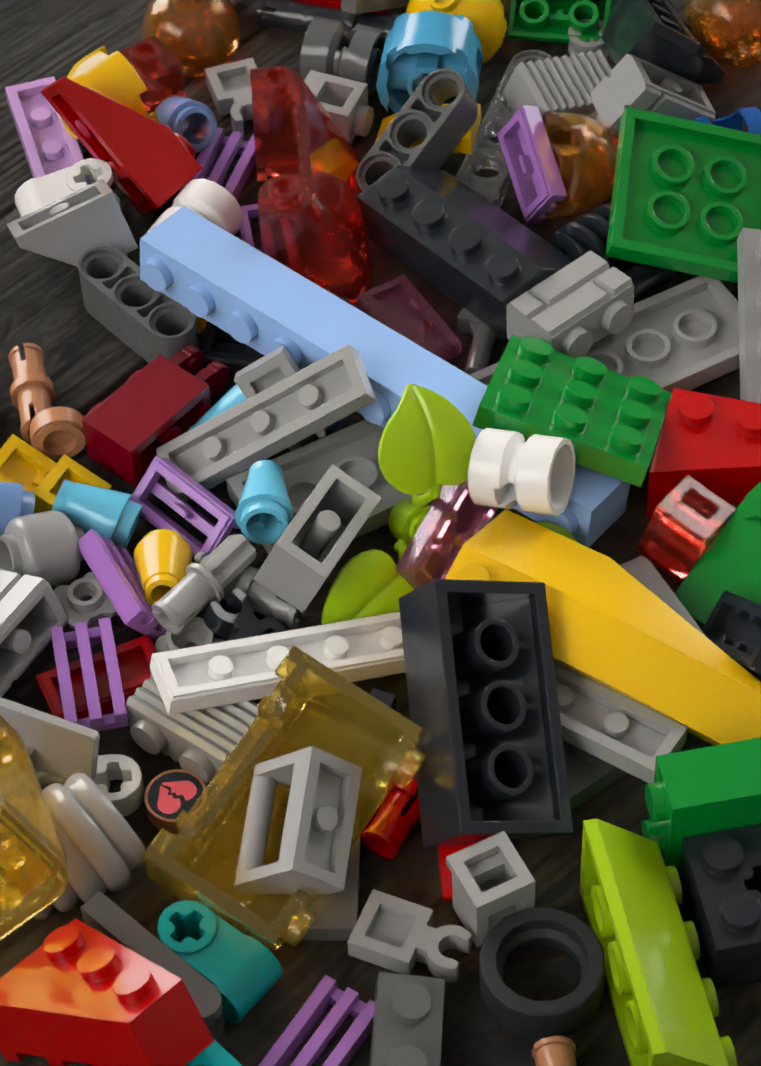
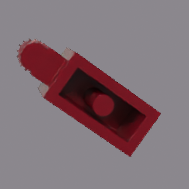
(151, 411)

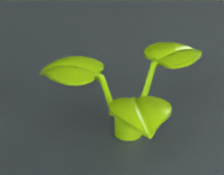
(418, 451)

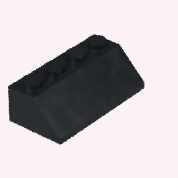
(457, 240)
(486, 710)

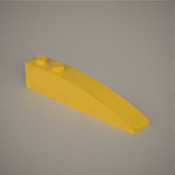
(618, 629)

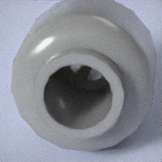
(42, 547)

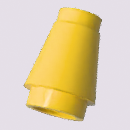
(161, 562)

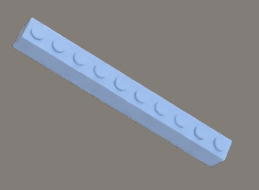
(275, 307)

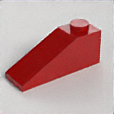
(144, 154)

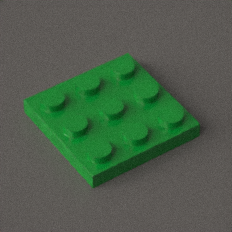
(683, 194)
(553, 394)

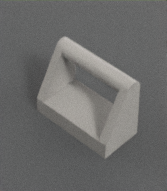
(315, 825)

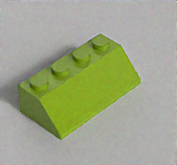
(649, 952)

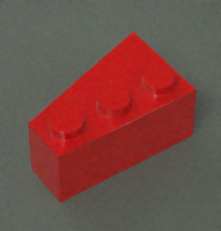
(711, 442)
(97, 1006)

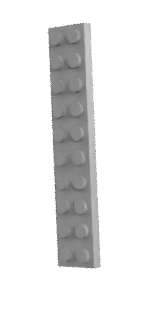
(673, 339)

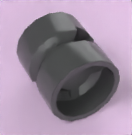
(341, 52)

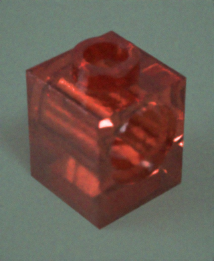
(158, 70)
(684, 528)

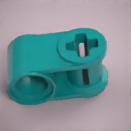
(222, 954)

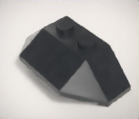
(660, 37)

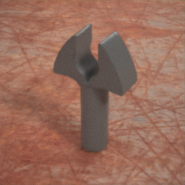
(482, 340)

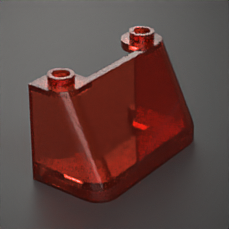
(311, 203)

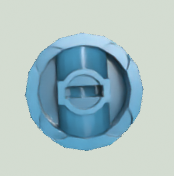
(422, 45)

